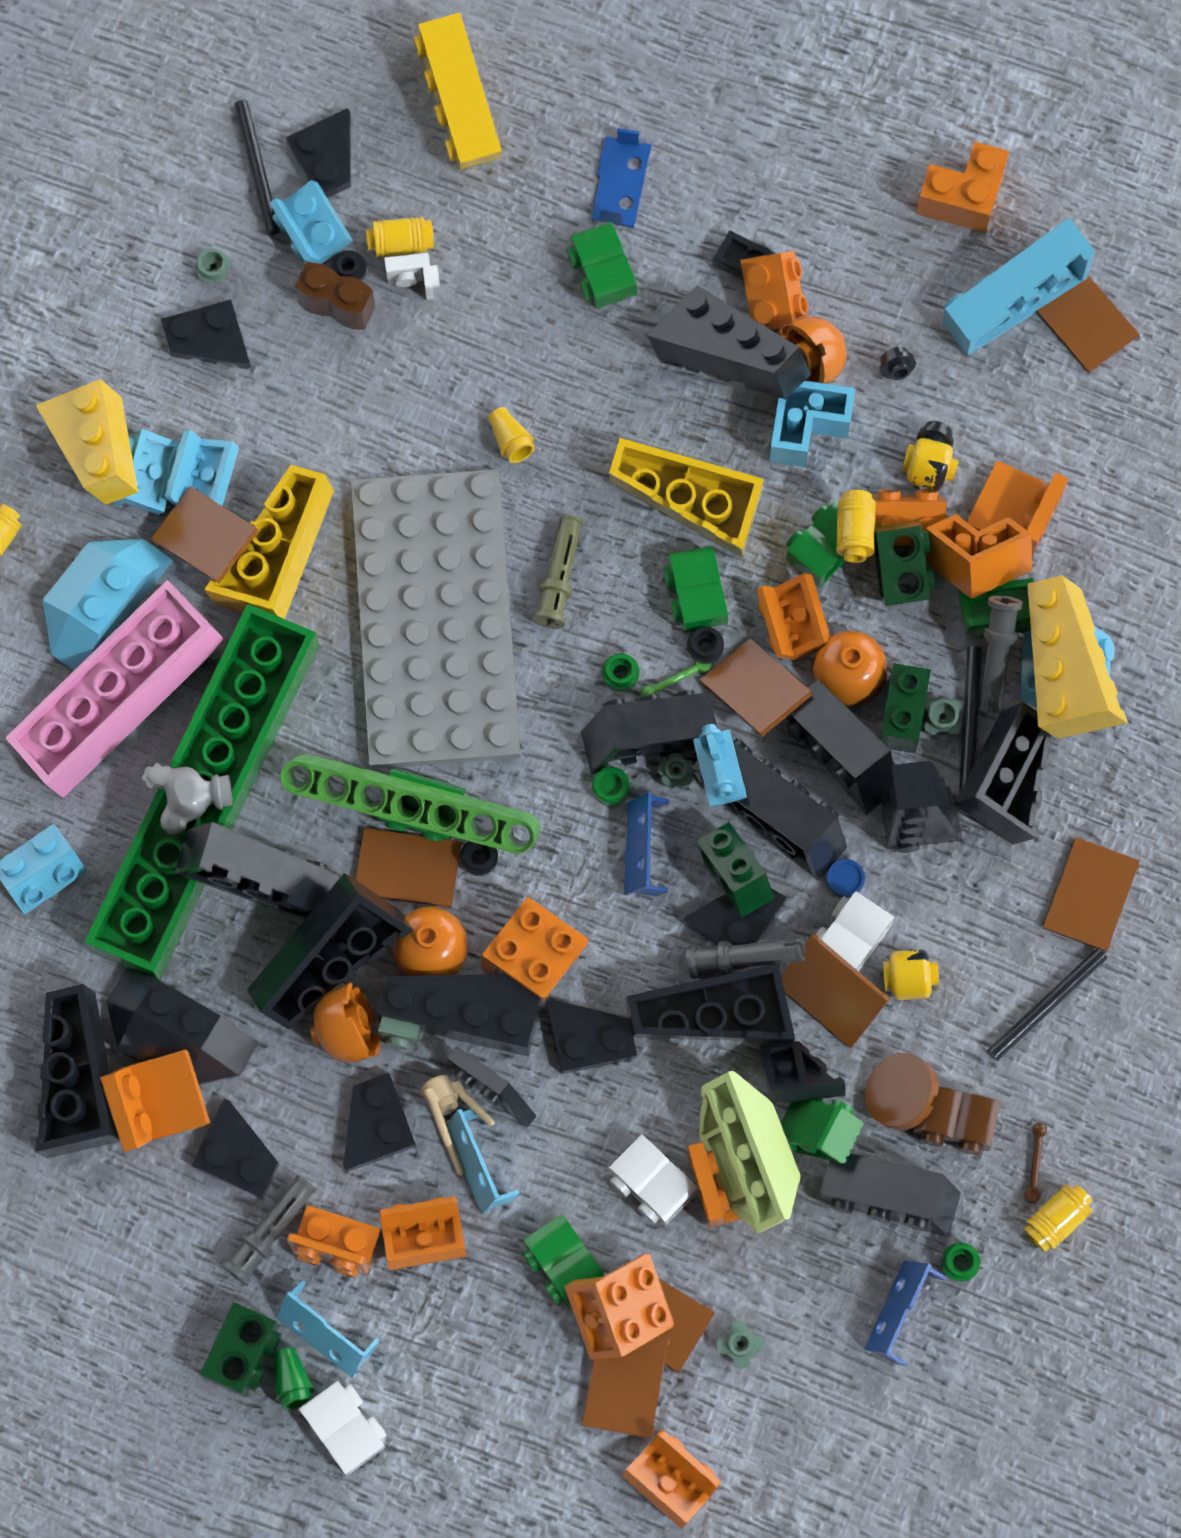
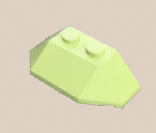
(749, 1151)

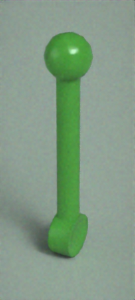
(648, 690)

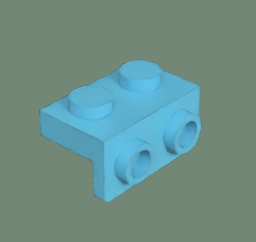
(202, 465)
(40, 869)

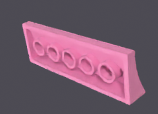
(115, 689)

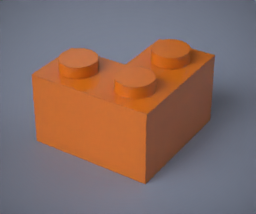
(965, 197)
(981, 558)

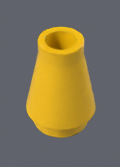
(512, 438)

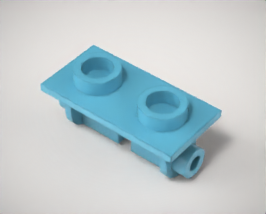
(719, 766)

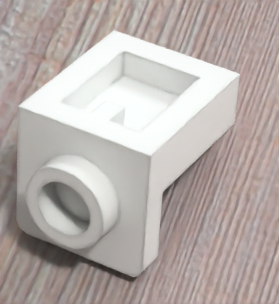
(409, 269)

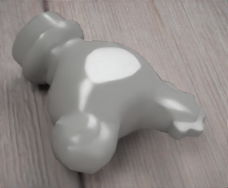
(186, 794)

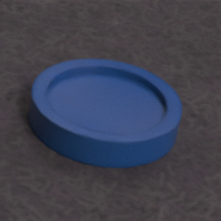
(845, 878)

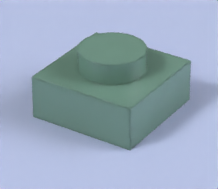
(399, 1033)

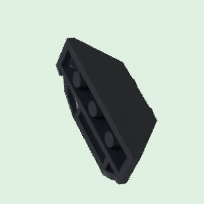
(158, 1021)

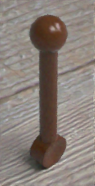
(1032, 1194)

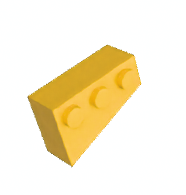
(94, 439)

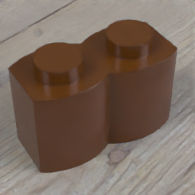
(327, 294)
(961, 1120)

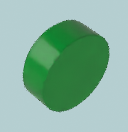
(610, 786)

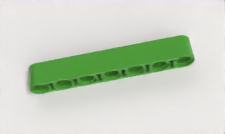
(392, 806)

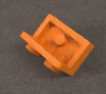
(774, 289)
(893, 508)
(793, 617)
(422, 1232)
(672, 1478)

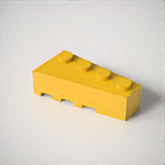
(458, 91)
(693, 492)
(277, 555)
(1069, 665)

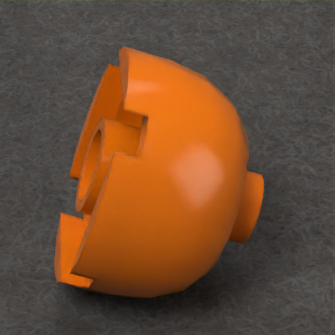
(820, 345)
(851, 667)
(434, 946)
(344, 1025)

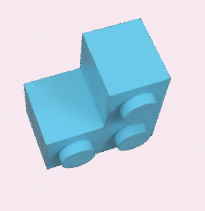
(809, 410)

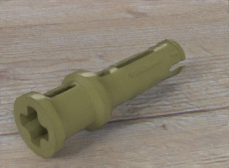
(556, 587)

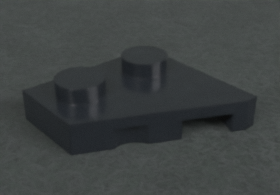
(325, 152)
(207, 334)
(721, 921)
(589, 1037)
(796, 1074)
(491, 1086)
(375, 1124)
(236, 1153)

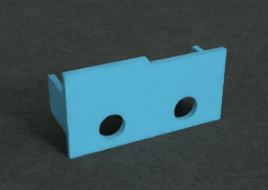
(474, 1165)
(322, 1335)

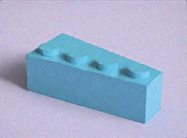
(1019, 287)

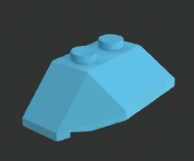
(99, 595)

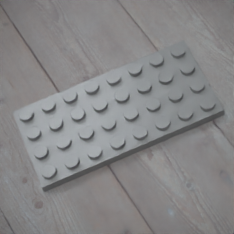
(435, 619)

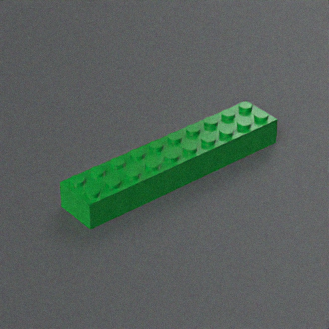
(226, 736)

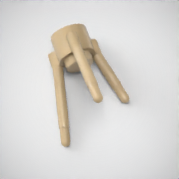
(442, 1100)

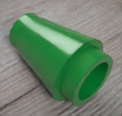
(291, 1380)

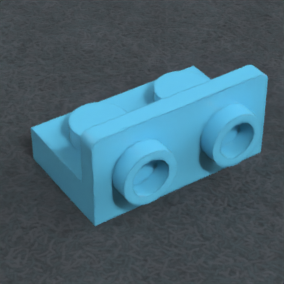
(311, 224)
(153, 464)

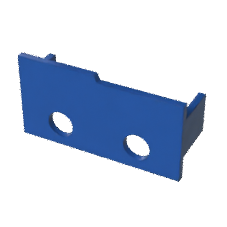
(618, 180)
(640, 846)
(897, 1307)

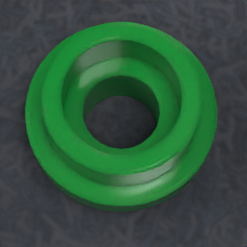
(620, 661)
(966, 1251)

